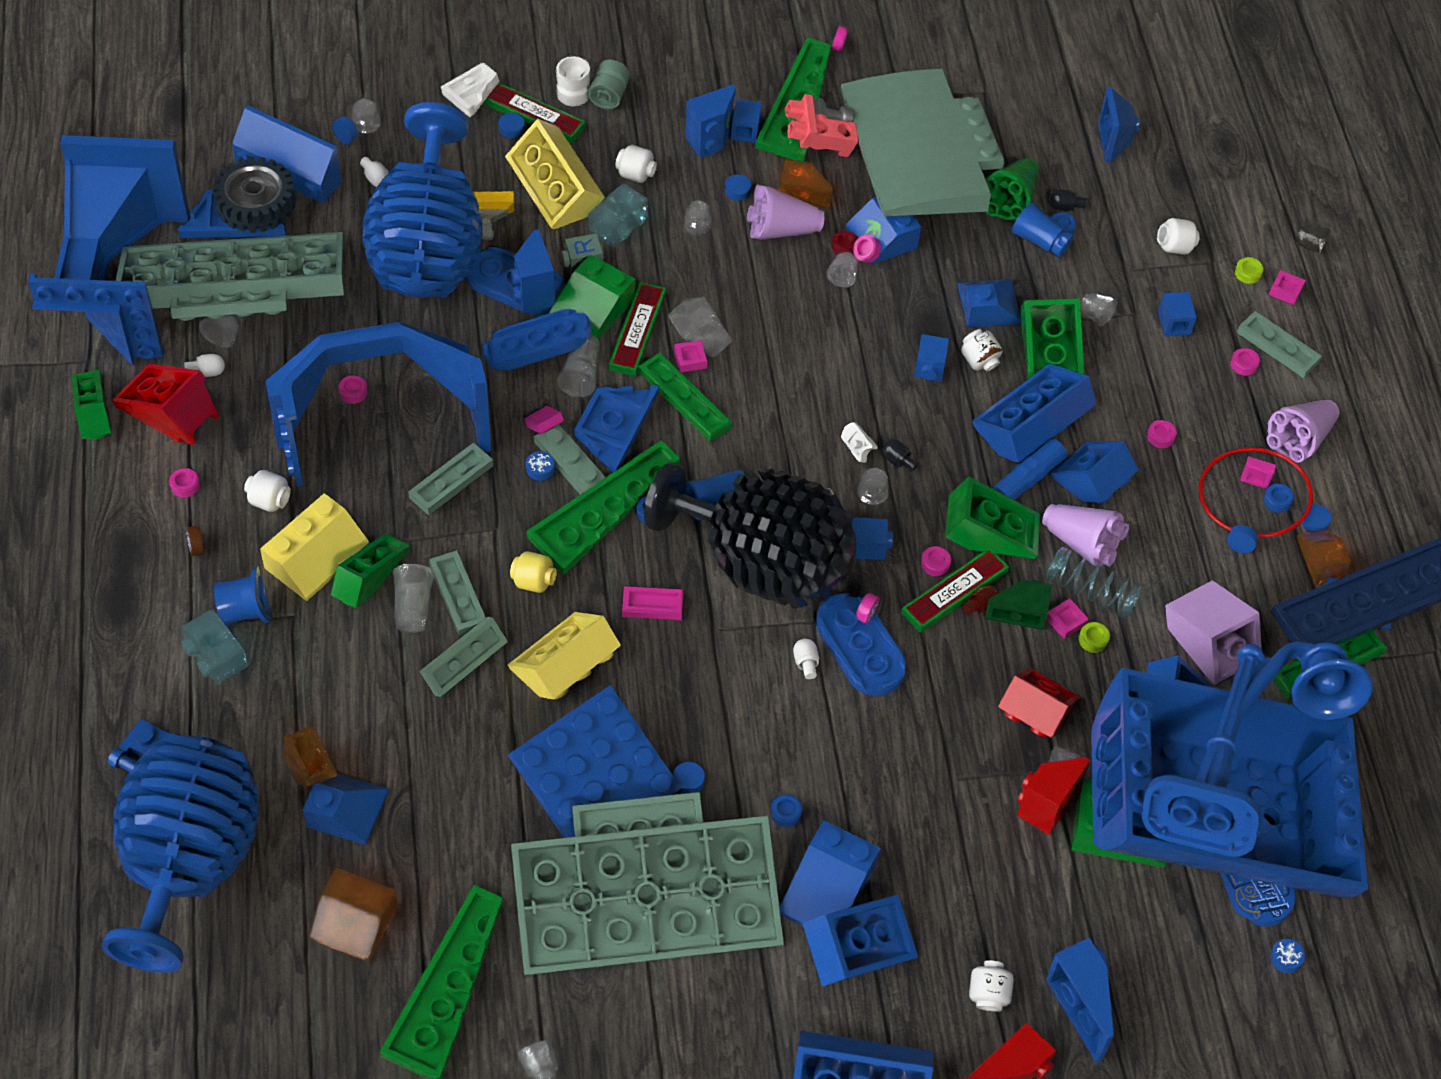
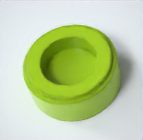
(1249, 270)
(1094, 637)

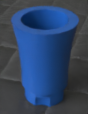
(1042, 230)
(711, 488)

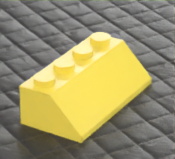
(554, 175)

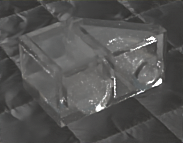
(698, 321)

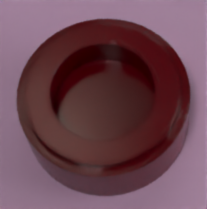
(843, 242)

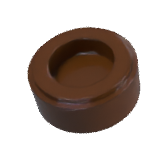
(194, 540)

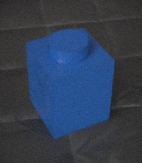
(746, 121)
(1177, 313)
(931, 357)
(872, 538)

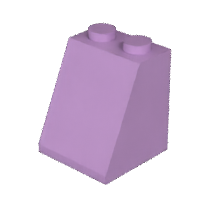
(1213, 628)

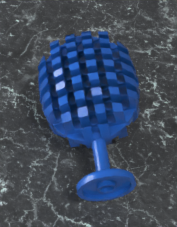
(424, 217)
(179, 834)

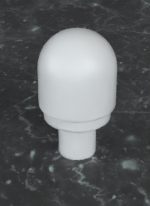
(374, 170)
(208, 364)
(806, 657)

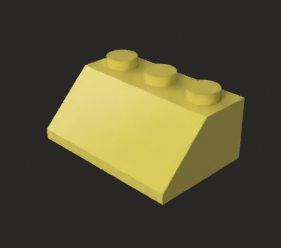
(313, 546)
(565, 655)

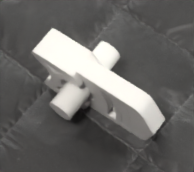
(858, 441)

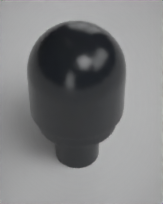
(1066, 200)
(898, 454)

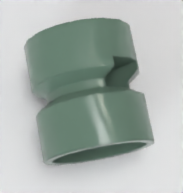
(609, 84)

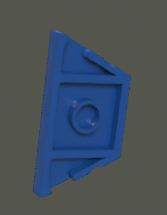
(207, 223)
(613, 422)

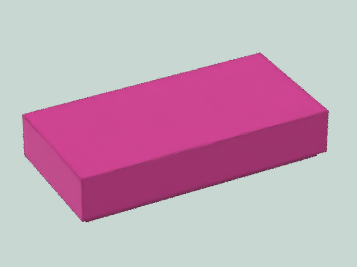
(652, 603)

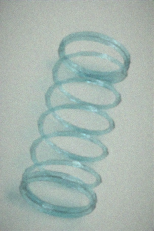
(1061, 559)

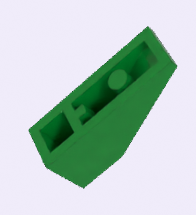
(90, 405)
(367, 570)

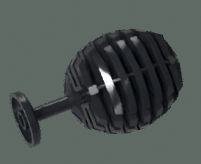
(768, 537)

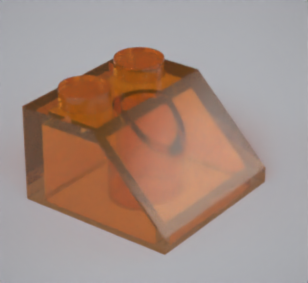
(353, 914)

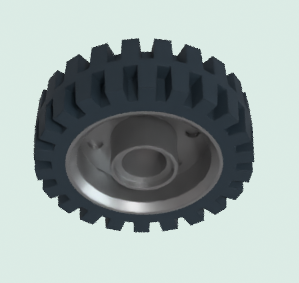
(254, 194)

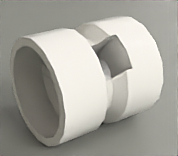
(573, 81)

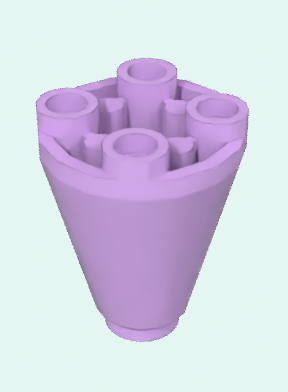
(781, 215)
(1301, 428)
(1087, 531)

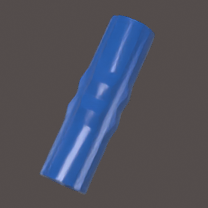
(1032, 469)

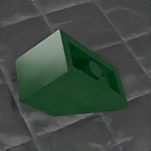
(1021, 604)

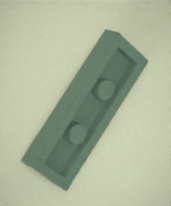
(1279, 344)
(569, 459)
(450, 478)
(457, 591)
(463, 656)

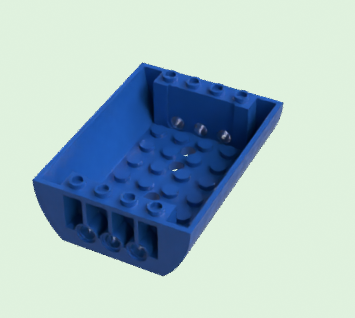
(1285, 761)

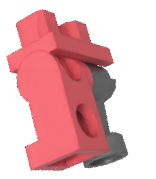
(821, 126)

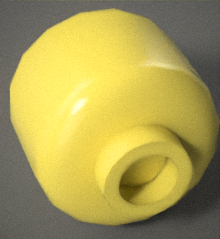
(533, 572)

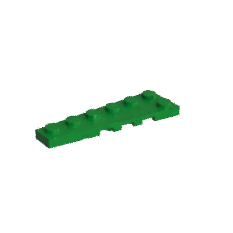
(803, 79)
(589, 517)
(436, 1008)

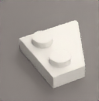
(471, 88)

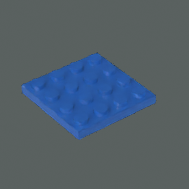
(591, 759)

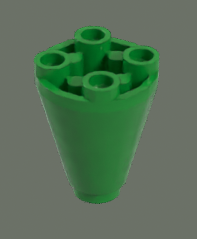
(1012, 188)

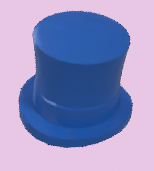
(242, 599)

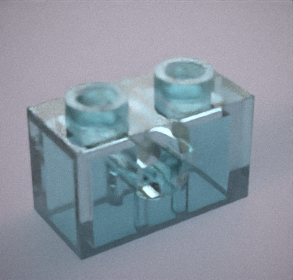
(618, 215)
(214, 647)

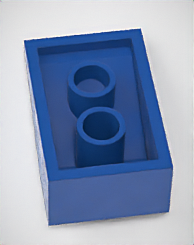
(829, 874)
(859, 940)
(1082, 989)

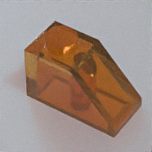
(805, 183)
(1324, 555)
(307, 757)

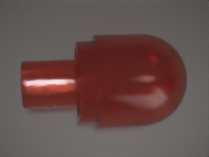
(979, 599)

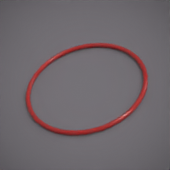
(1253, 449)

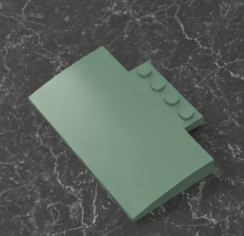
(922, 143)
(236, 273)
(645, 886)

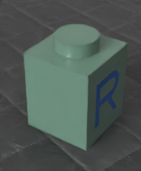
(578, 249)

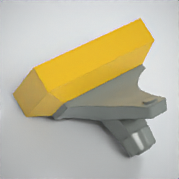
(493, 207)

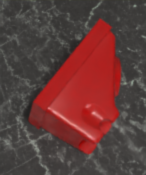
(168, 400)

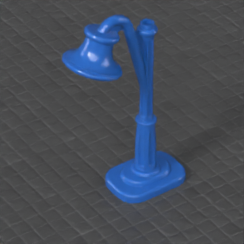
(1225, 820)

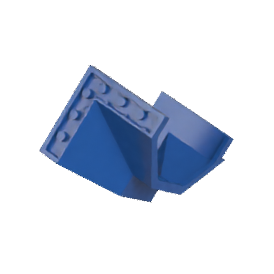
(111, 201)
(442, 358)

